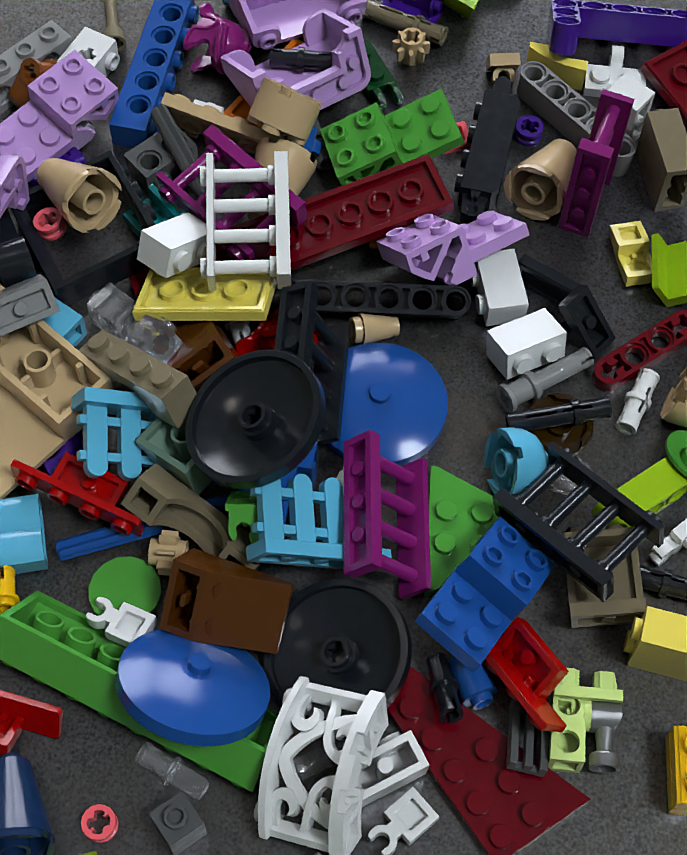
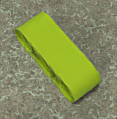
(652, 489)

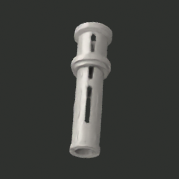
(532, 384)

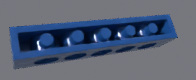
(152, 70)

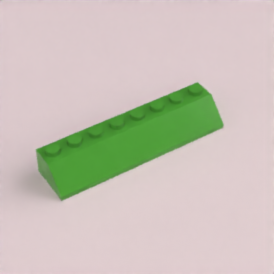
(78, 660)

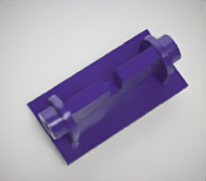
(428, 8)

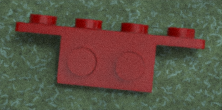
(92, 496)
(528, 672)
(26, 714)

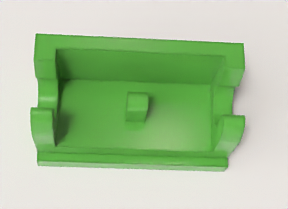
(243, 510)

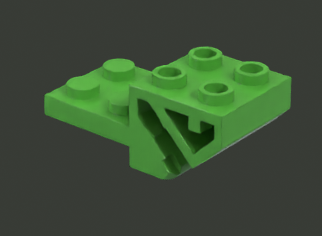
(375, 141)

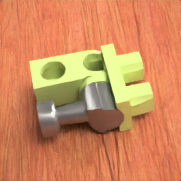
(585, 710)

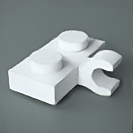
(600, 76)

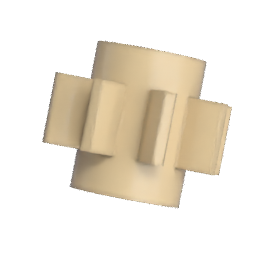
(411, 46)
(165, 549)

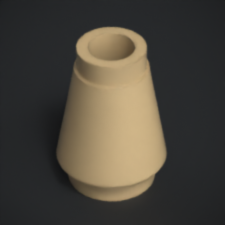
(372, 328)

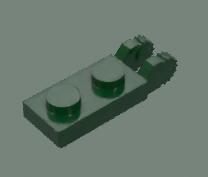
(381, 80)

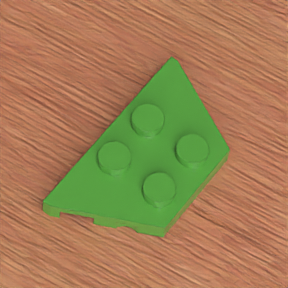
(456, 522)

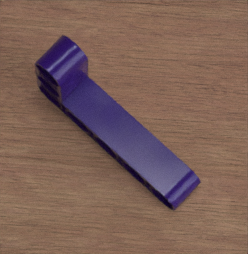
(612, 23)

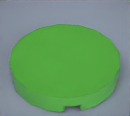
(126, 581)

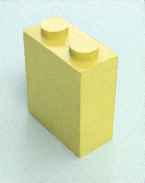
(658, 643)

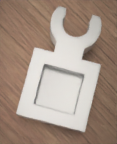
(672, 544)
(122, 624)
(407, 819)

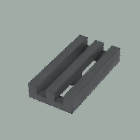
(542, 743)

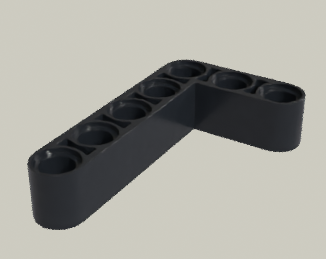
(15, 257)

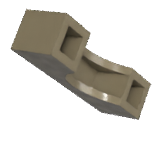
(156, 383)
(166, 501)

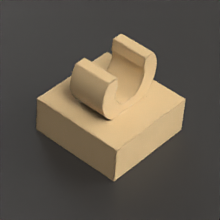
(503, 63)

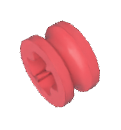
(47, 231)
(90, 815)

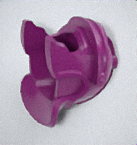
(220, 34)

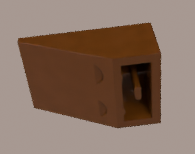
(203, 350)
(225, 603)

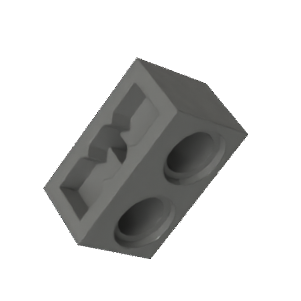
(152, 157)

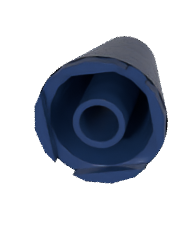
(22, 811)

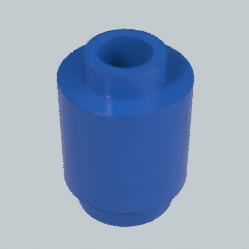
(475, 687)

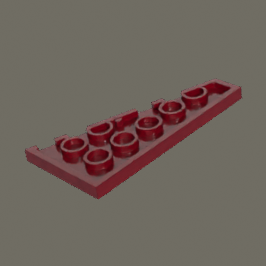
(468, 764)

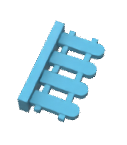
(129, 410)
(302, 548)

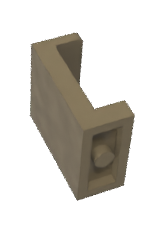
(628, 596)

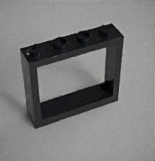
(110, 270)

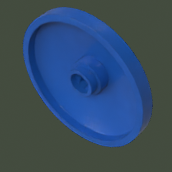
(394, 396)
(192, 689)

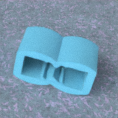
(22, 534)

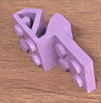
(58, 112)
(448, 250)

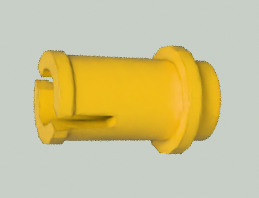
(7, 589)

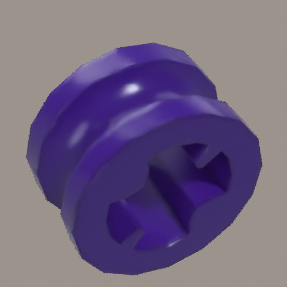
(524, 137)

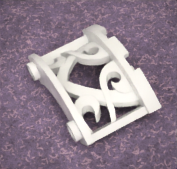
(343, 813)

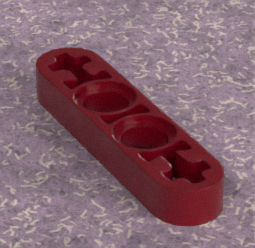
(643, 346)

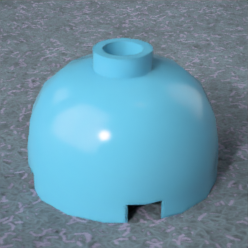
(514, 459)

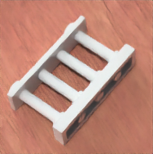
(276, 235)

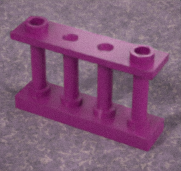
(234, 158)
(595, 162)
(363, 516)

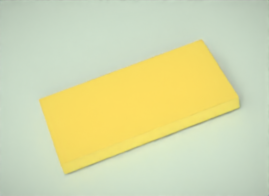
(189, 299)

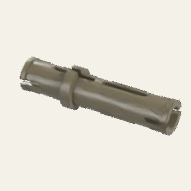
(399, 20)

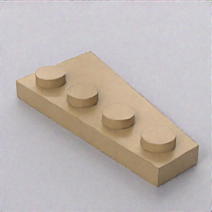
(197, 118)

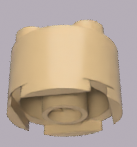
(284, 111)

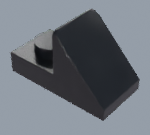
(585, 322)

